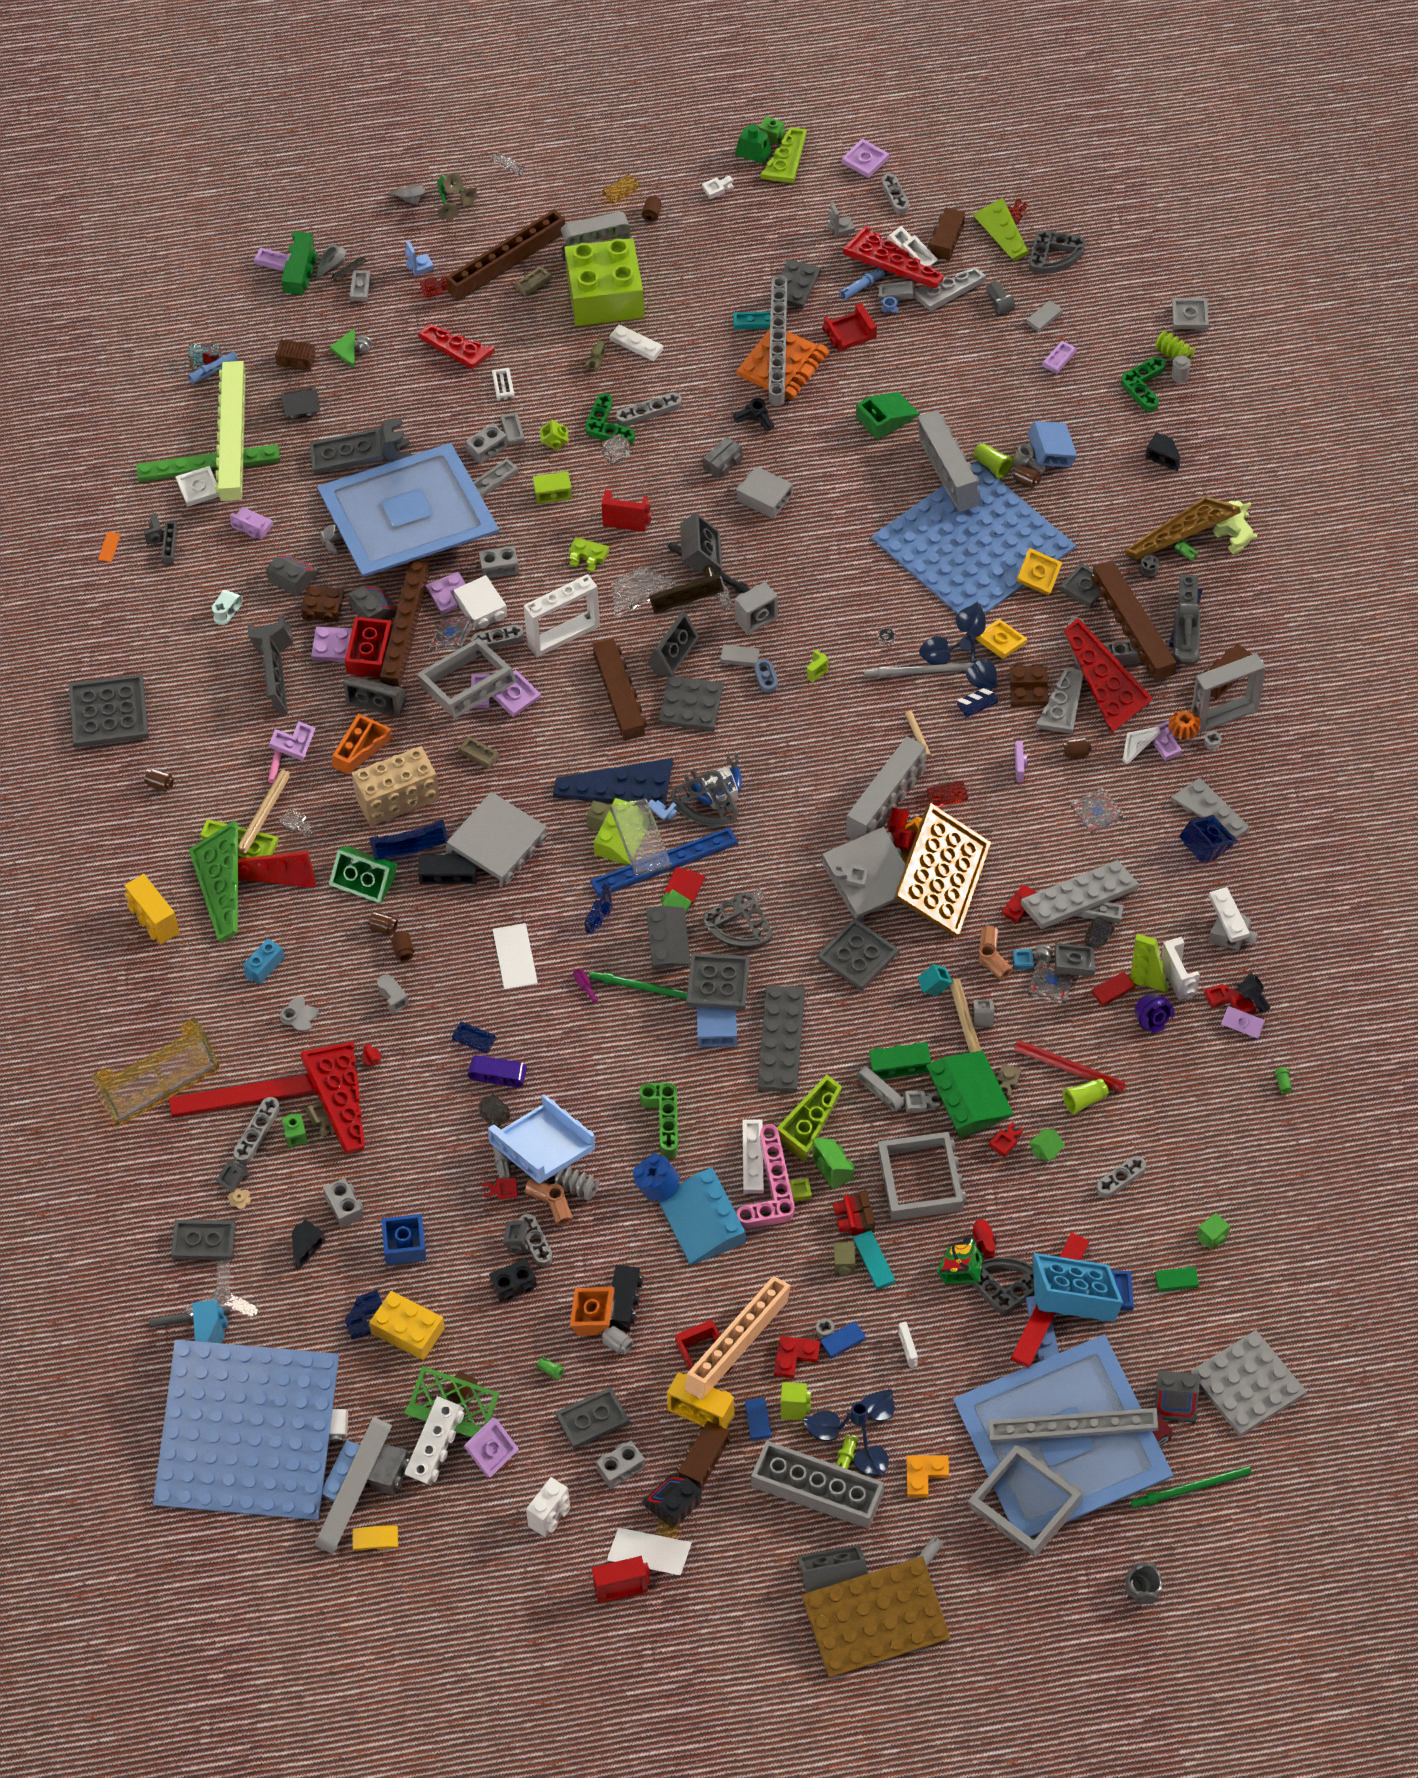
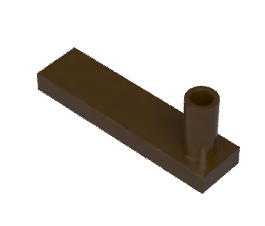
(688, 592)

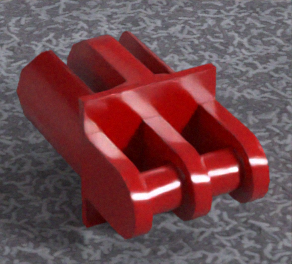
(984, 1238)

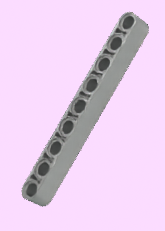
(778, 323)

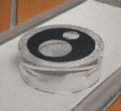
(886, 636)

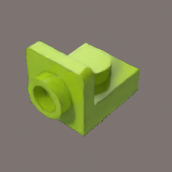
(818, 666)

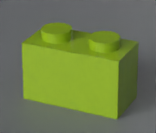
(552, 487)
(795, 1401)

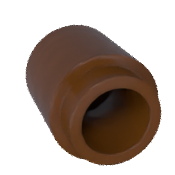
(651, 209)
(1027, 476)
(1077, 747)
(159, 780)
(382, 923)
(402, 946)

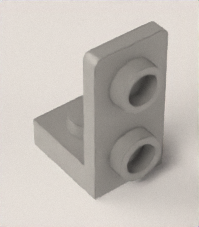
(837, 225)

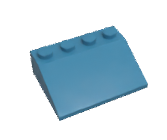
(703, 1217)
(1075, 1288)

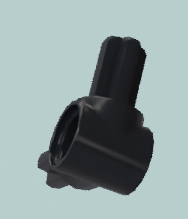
(757, 415)
(1252, 989)

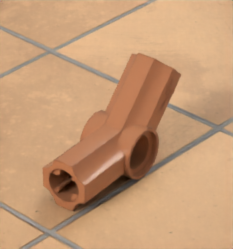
(993, 961)
(558, 1206)

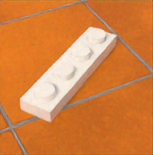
(752, 1157)

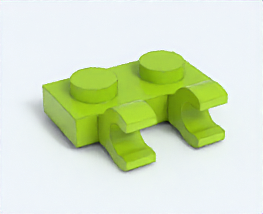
(588, 550)

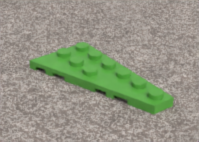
(217, 872)

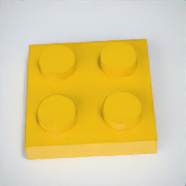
(1039, 571)
(1001, 639)

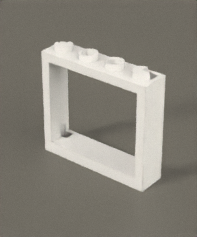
(568, 630)

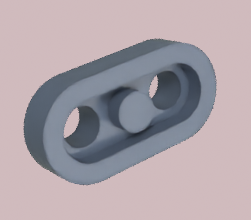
(767, 677)

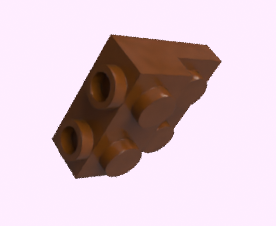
(322, 603)
(1028, 685)

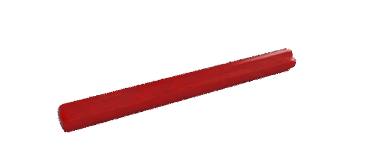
(1068, 1065)

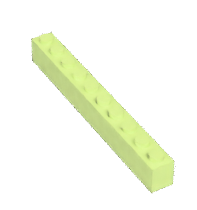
(231, 431)

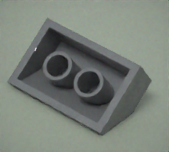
(700, 544)
(674, 646)
(374, 696)
(668, 937)
(831, 1567)

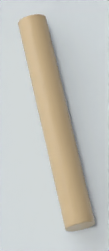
(916, 730)

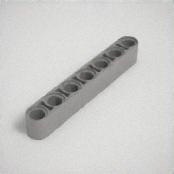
(353, 1485)

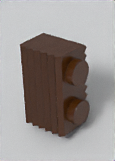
(295, 354)

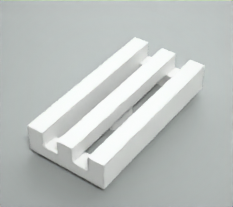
(505, 394)
(907, 1344)

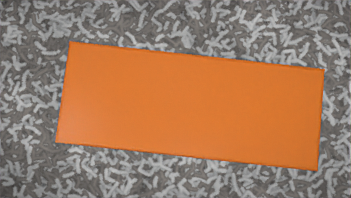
(109, 546)

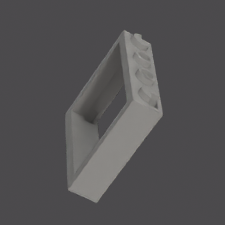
(1249, 666)
(477, 693)
(924, 1208)
(1032, 1546)

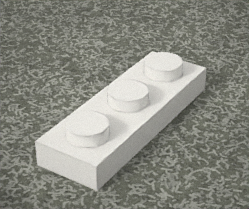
(636, 342)
(1229, 914)

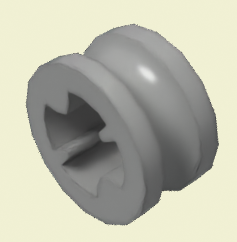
(363, 344)
(1215, 744)
(1043, 953)
(821, 1324)

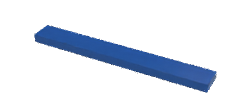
(678, 857)

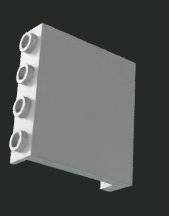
(497, 838)
(885, 871)

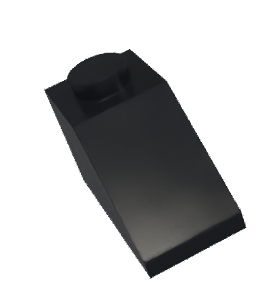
(1163, 451)
(306, 1241)

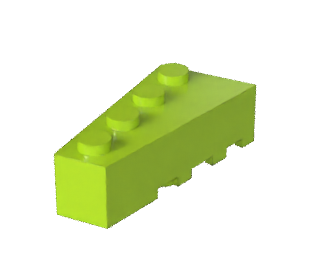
(809, 1118)

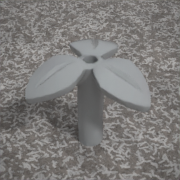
(328, 537)

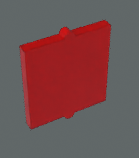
(685, 883)

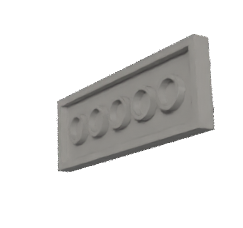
(1079, 894)

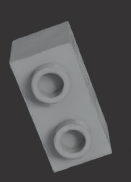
(486, 443)
(499, 562)
(346, 1201)
(624, 1468)

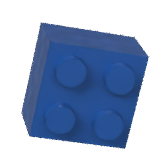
(403, 1239)

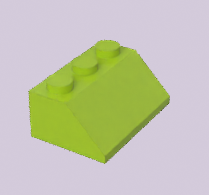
(608, 840)

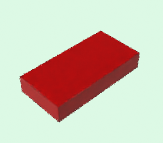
(1113, 989)

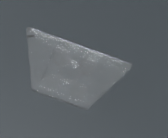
(636, 587)

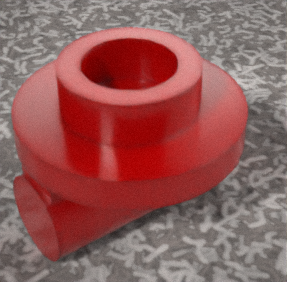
(371, 1056)

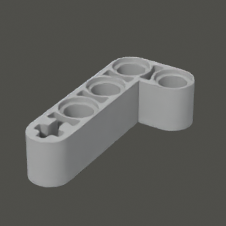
(596, 229)

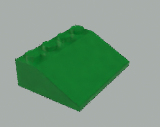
(969, 1092)

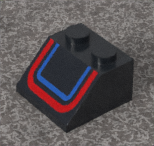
(673, 1499)

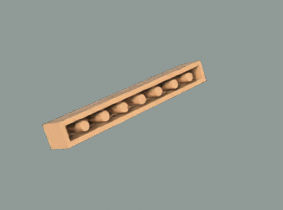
(737, 1338)

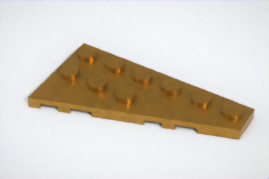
(1185, 524)

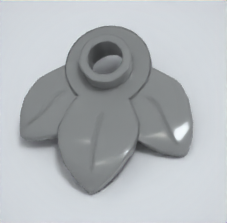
(301, 1014)

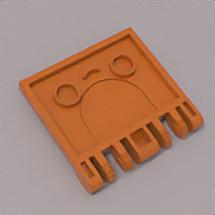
(800, 363)

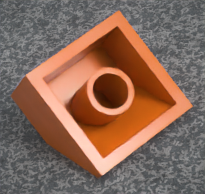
(591, 1310)

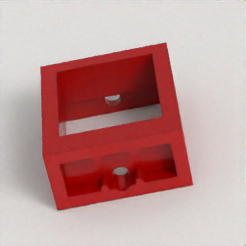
(693, 1336)
(621, 1579)

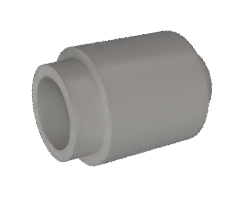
(617, 1340)

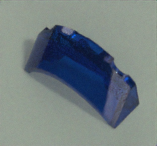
(409, 841)

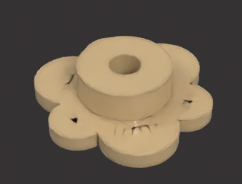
(240, 1202)

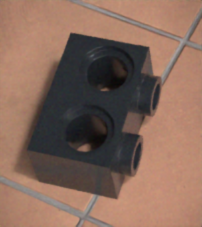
(510, 1276)

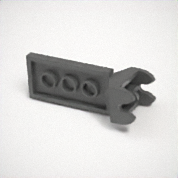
(359, 448)
(271, 641)

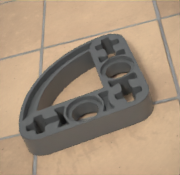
(1050, 243)
(713, 790)
(740, 909)
(1008, 1294)

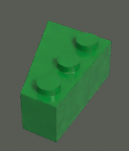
(300, 264)

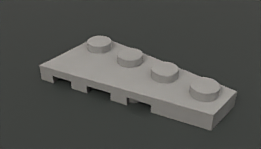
(949, 288)
(1063, 703)
(1205, 802)

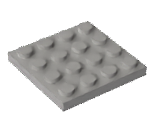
(1248, 1383)

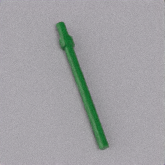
(610, 979)
(1153, 1498)

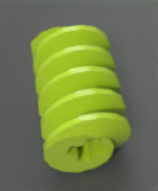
(1172, 347)

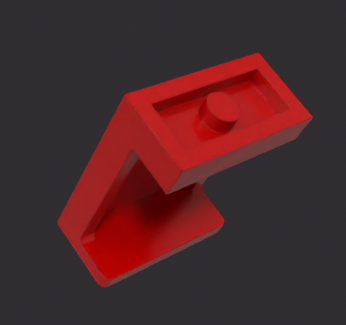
(850, 329)
(625, 513)

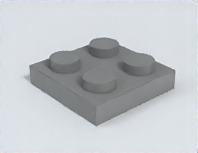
(1190, 313)

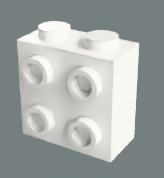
(548, 1507)

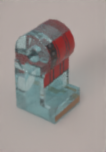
(203, 354)

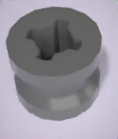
(1147, 562)

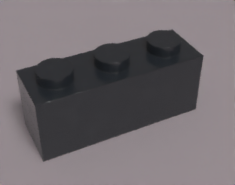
(446, 869)
(625, 1298)

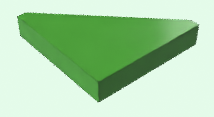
(345, 348)

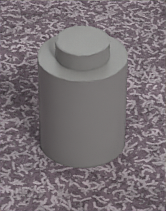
(1180, 369)

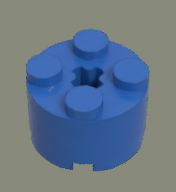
(656, 1178)

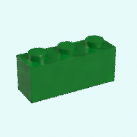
(900, 1060)

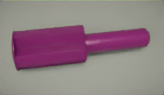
(584, 983)

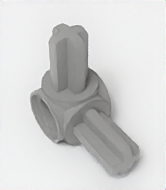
(1025, 456)

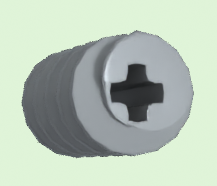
(577, 1184)

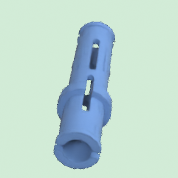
(867, 280)
(206, 370)

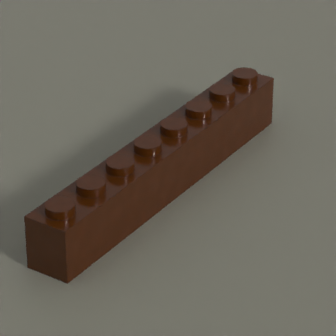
(505, 255)
(1133, 620)
(405, 623)

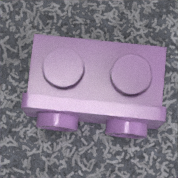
(251, 523)

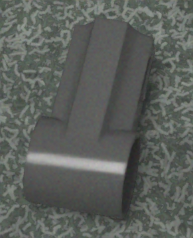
(1001, 301)

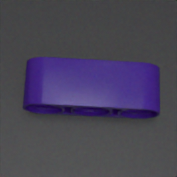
(497, 1071)

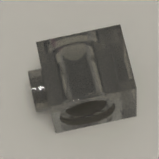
(494, 1111)

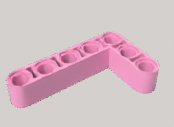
(775, 1182)

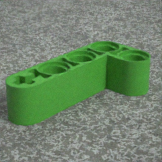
(667, 1121)

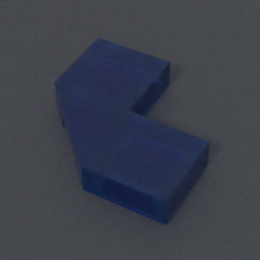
(363, 1306)

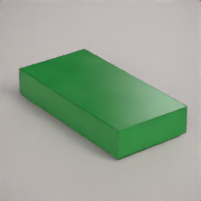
(1176, 1279)

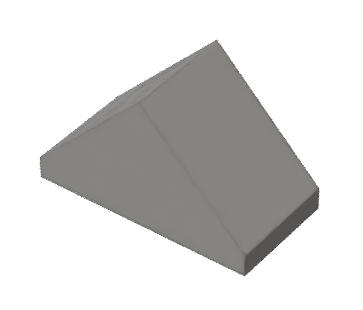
(983, 1013)

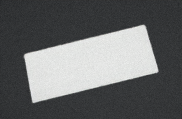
(515, 956)
(659, 1552)

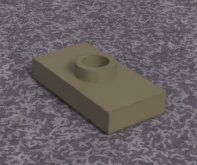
(533, 281)
(478, 752)

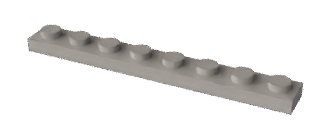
(1073, 1425)

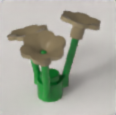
(453, 184)

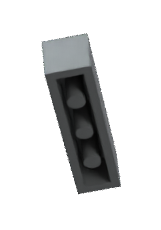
(169, 542)

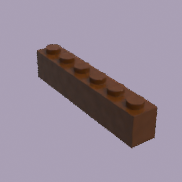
(619, 690)

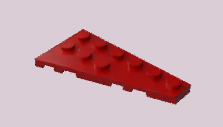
(890, 257)
(1112, 686)
(337, 1087)

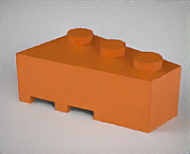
(359, 743)

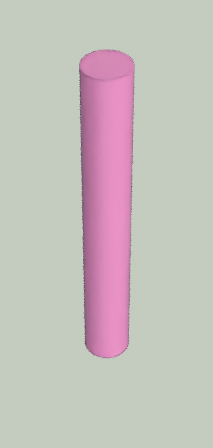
(274, 767)

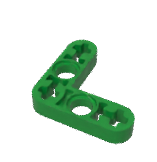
(1139, 380)
(600, 423)

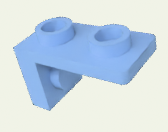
(419, 264)

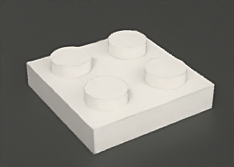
(197, 486)

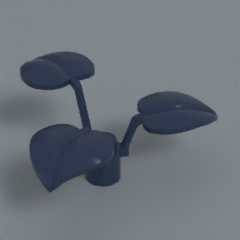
(973, 622)
(879, 1406)

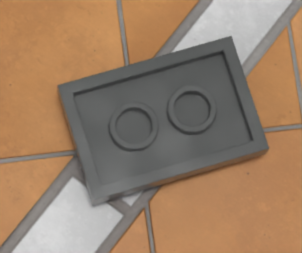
(800, 281)
(203, 1239)
(592, 1418)

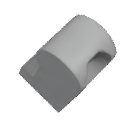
(396, 997)

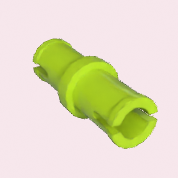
(846, 1454)

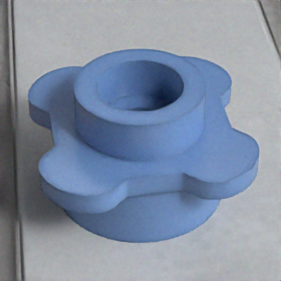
(889, 305)

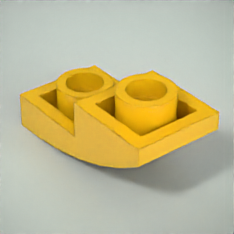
(375, 1537)

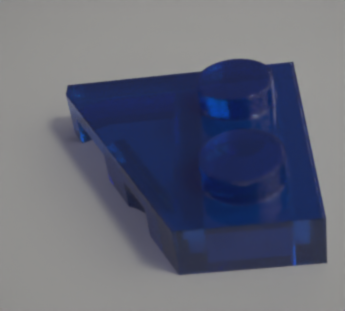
(599, 910)

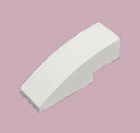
(913, 246)

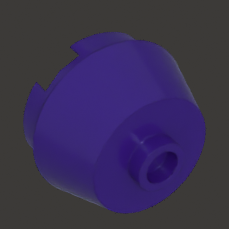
(1153, 1012)

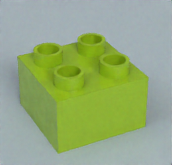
(604, 282)

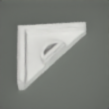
(1137, 741)

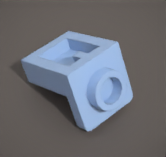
(659, 809)

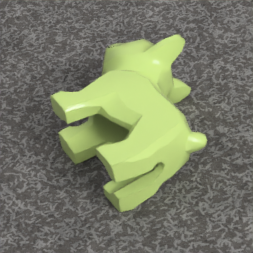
(1236, 527)

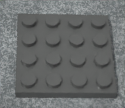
(108, 710)

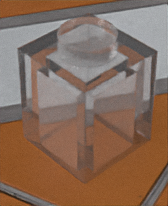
(615, 449)

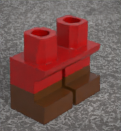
(858, 1214)

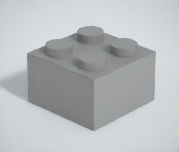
(756, 608)

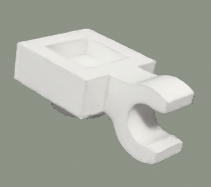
(716, 188)

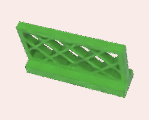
(465, 1428)

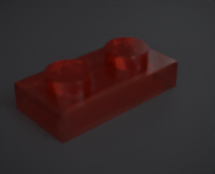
(947, 793)

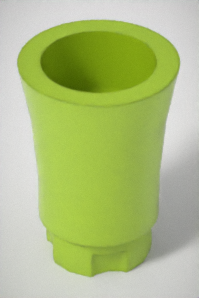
(993, 460)
(1084, 1095)

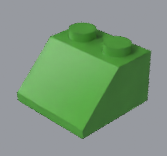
(832, 1162)

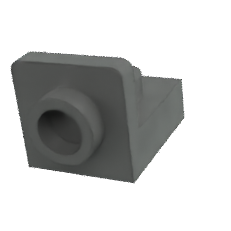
(155, 532)
(232, 1175)
(515, 1236)

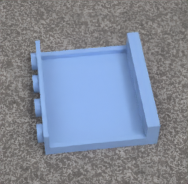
(543, 1140)

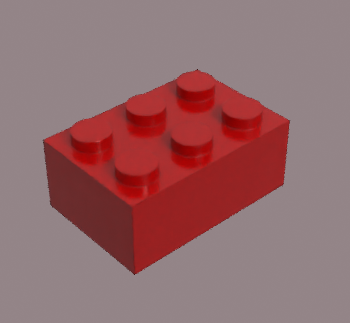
(367, 646)

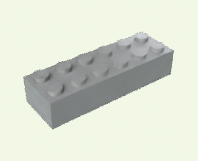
(948, 460)
(887, 789)
(817, 1484)

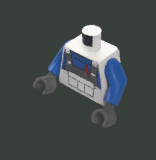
(732, 778)

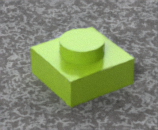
(800, 1189)

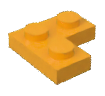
(920, 1469)

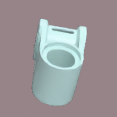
(226, 606)

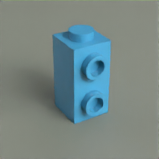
(263, 961)

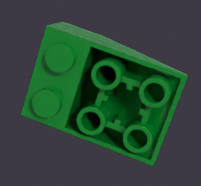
(884, 413)

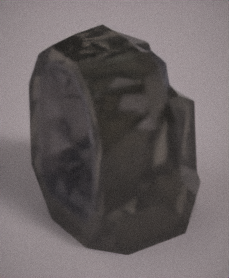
(1098, 933)

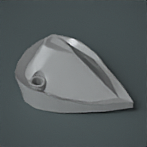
(410, 194)
(331, 259)

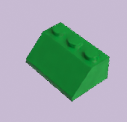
(362, 874)

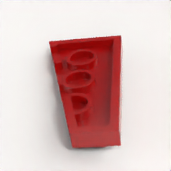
(456, 346)
(283, 869)

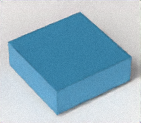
(1023, 959)

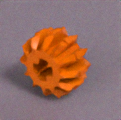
(1184, 724)

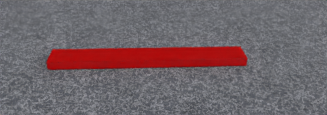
(240, 1095)
(1040, 1320)

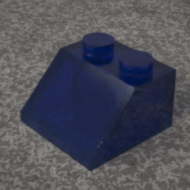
(1207, 838)

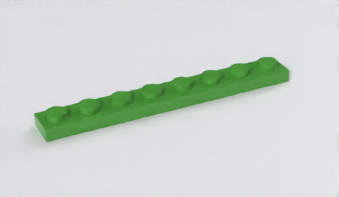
(175, 467)

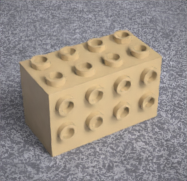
(395, 786)

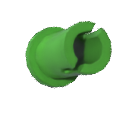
(1186, 550)
(1282, 1076)
(550, 1368)

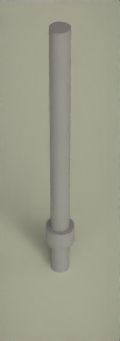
(883, 672)

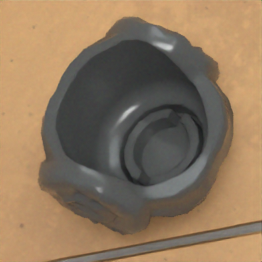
(1143, 1583)

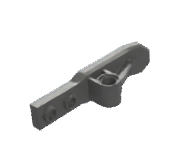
(1187, 622)

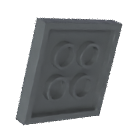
(691, 703)
(858, 954)
(718, 981)

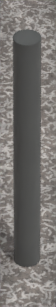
(178, 1318)

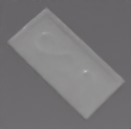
(640, 836)

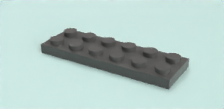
(781, 1039)

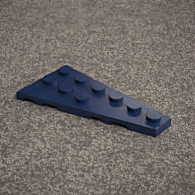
(626, 783)

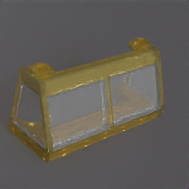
(157, 1075)

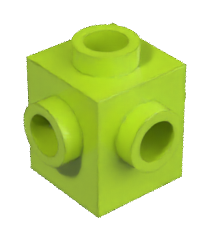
(554, 435)

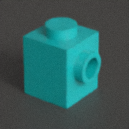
(934, 980)

